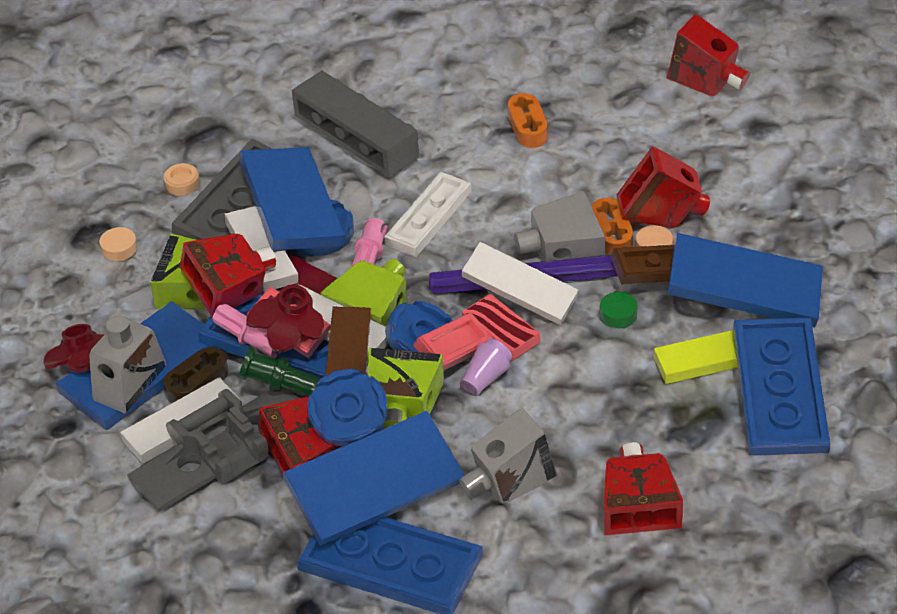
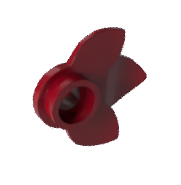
(284, 322)
(73, 349)

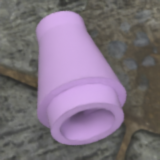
(487, 364)

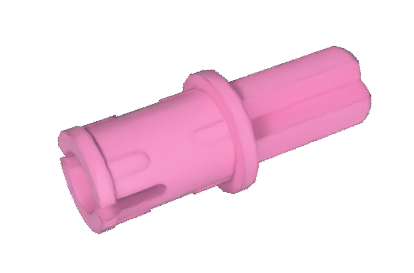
(369, 245)
(235, 323)

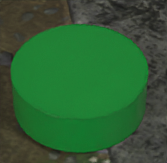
(618, 309)

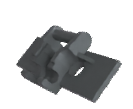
(219, 458)

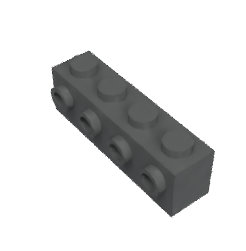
(356, 123)

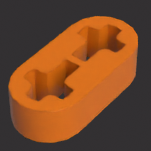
(532, 118)
(616, 225)

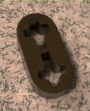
(195, 372)

